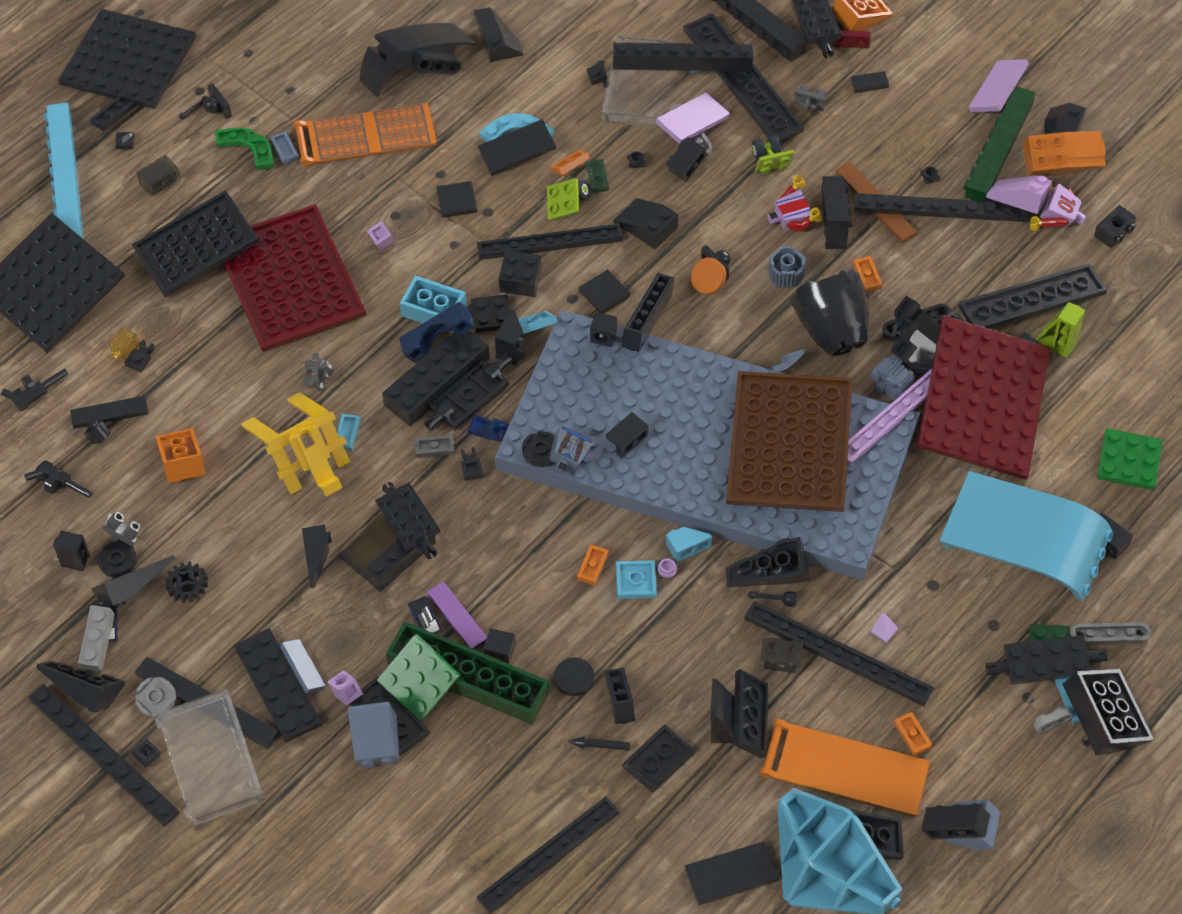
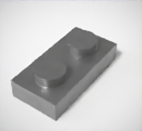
(434, 446)

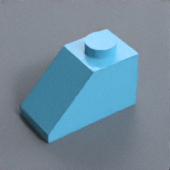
(687, 542)

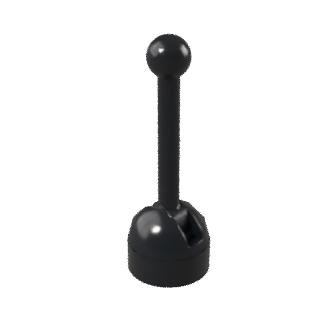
(787, 598)

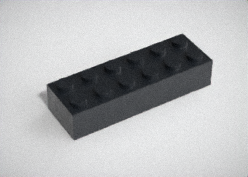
(433, 375)

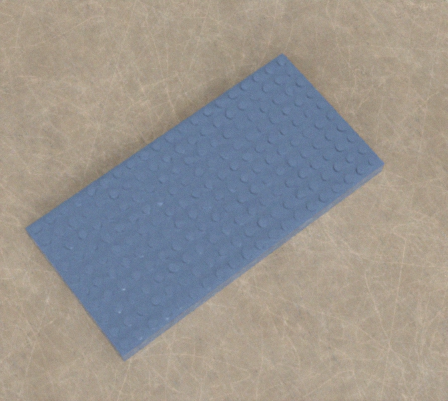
(686, 458)

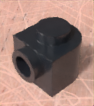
(97, 432)

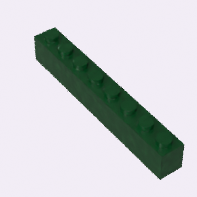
(999, 144)

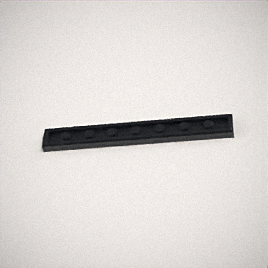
(551, 241)
(188, 691)
(547, 855)

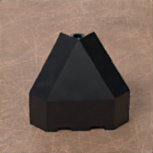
(914, 336)

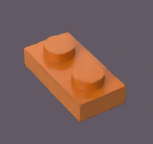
(567, 164)
(868, 274)
(592, 565)
(912, 734)

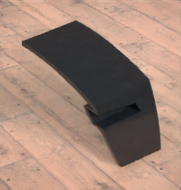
(420, 45)

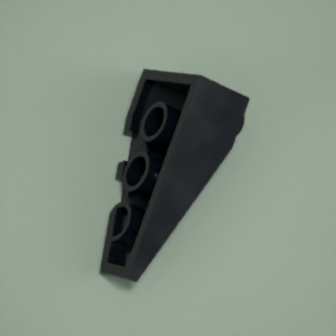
(771, 566)
(85, 689)

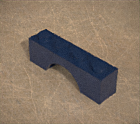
(418, 341)

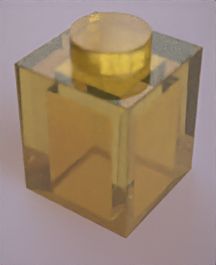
(124, 343)

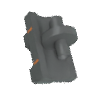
(809, 99)
(320, 371)
(119, 529)

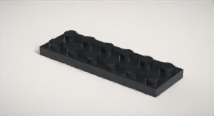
(277, 685)

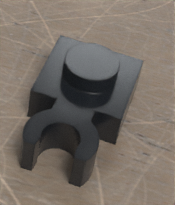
(139, 358)
(471, 466)

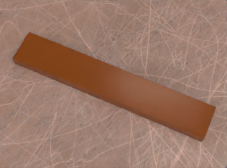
(859, 184)

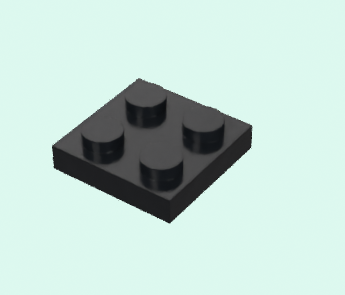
(489, 312)

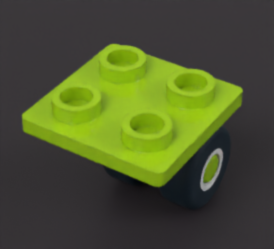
(770, 155)
(565, 197)

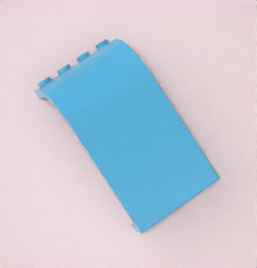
(1028, 531)

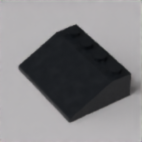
(380, 555)
(1107, 711)

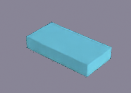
(348, 428)

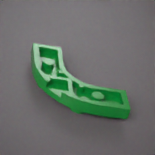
(248, 138)

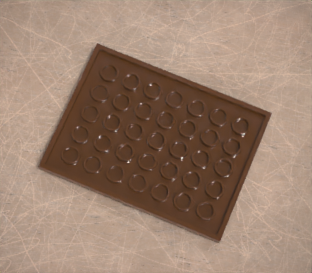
(790, 441)

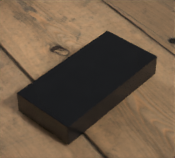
(869, 82)

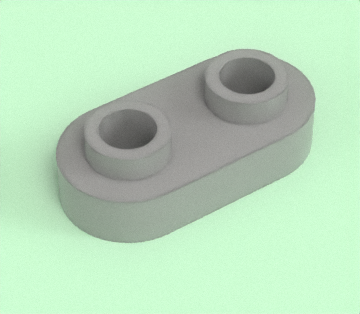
(1047, 722)

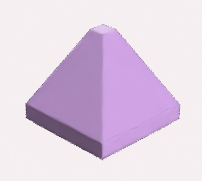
(884, 628)

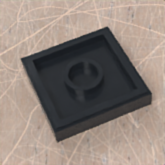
(456, 199)
(604, 291)

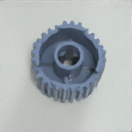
(787, 267)
(891, 377)

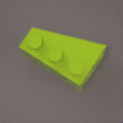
(1063, 330)

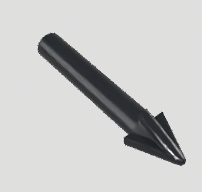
(582, 742)

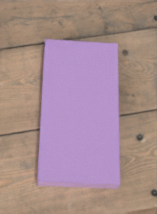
(998, 85)
(692, 118)

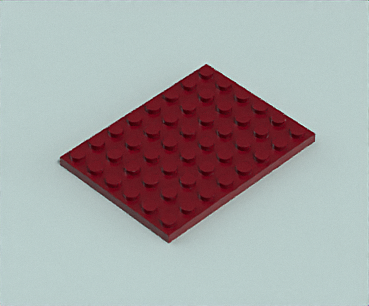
(293, 280)
(984, 397)

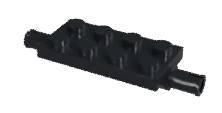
(817, 23)
(469, 394)
(408, 518)
(1045, 659)

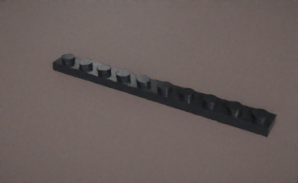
(939, 207)
(839, 653)
(104, 755)

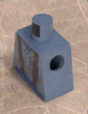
(568, 449)

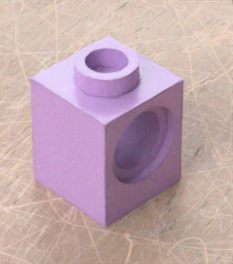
(381, 235)
(345, 687)

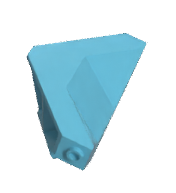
(831, 859)

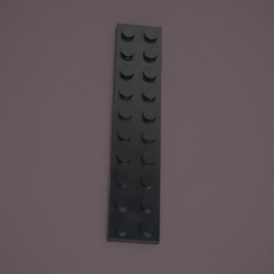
(748, 87)

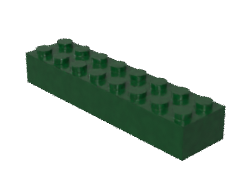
(482, 676)

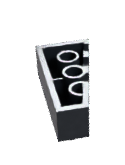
(835, 212)

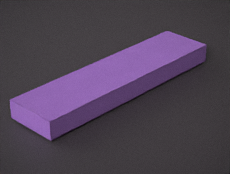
(457, 616)

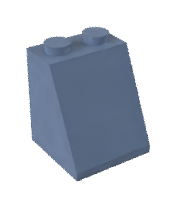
(374, 734)

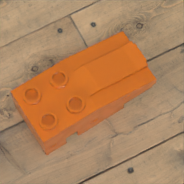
(1064, 153)

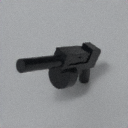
(32, 390)
(55, 478)

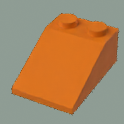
(860, 14)
(180, 455)

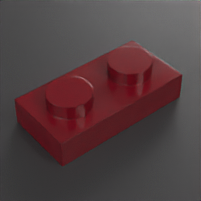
(854, 39)

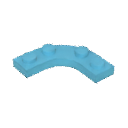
(507, 124)

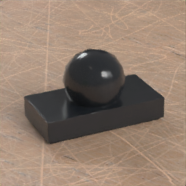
(216, 102)
(722, 256)

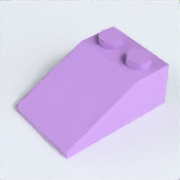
(1022, 192)

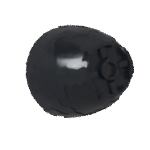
(834, 312)

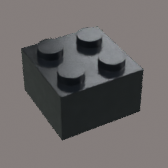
(520, 273)

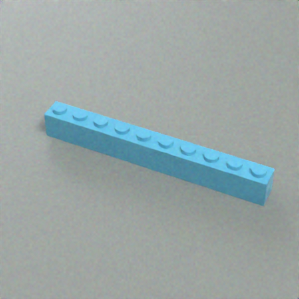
(63, 166)

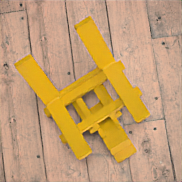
(310, 458)

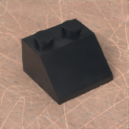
(510, 339)

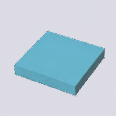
(537, 321)
(636, 579)

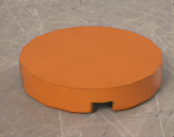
(708, 276)

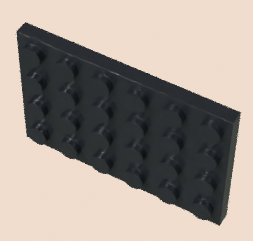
(195, 243)

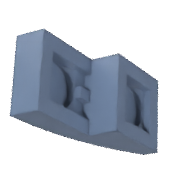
(787, 360)

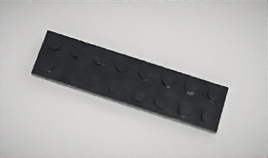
(1033, 297)

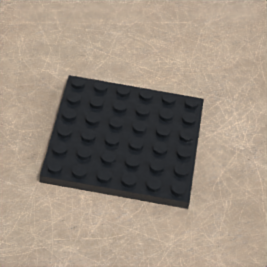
(127, 58)
(53, 282)

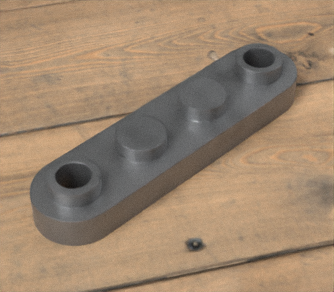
(1112, 633)

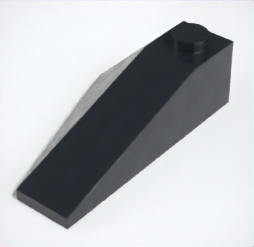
(496, 36)
(1064, 118)
(125, 587)

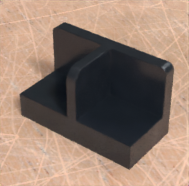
(628, 434)

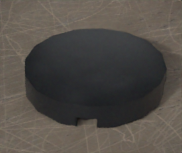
(537, 449)
(117, 559)
(574, 676)

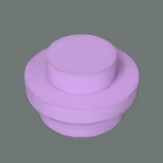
(667, 568)

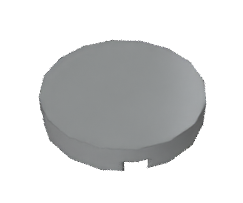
(155, 696)

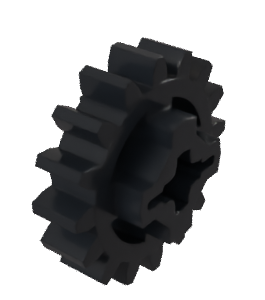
(186, 582)

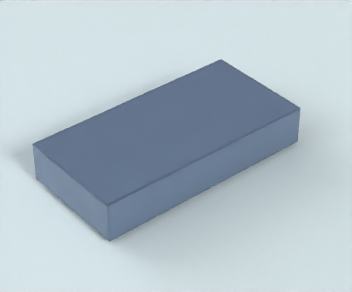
(284, 148)

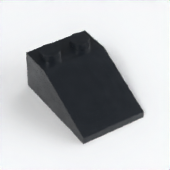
(648, 221)
(721, 713)
(884, 832)

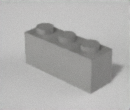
(96, 638)

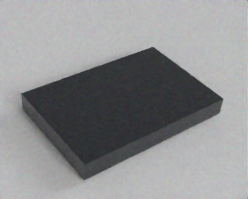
(658, 758)

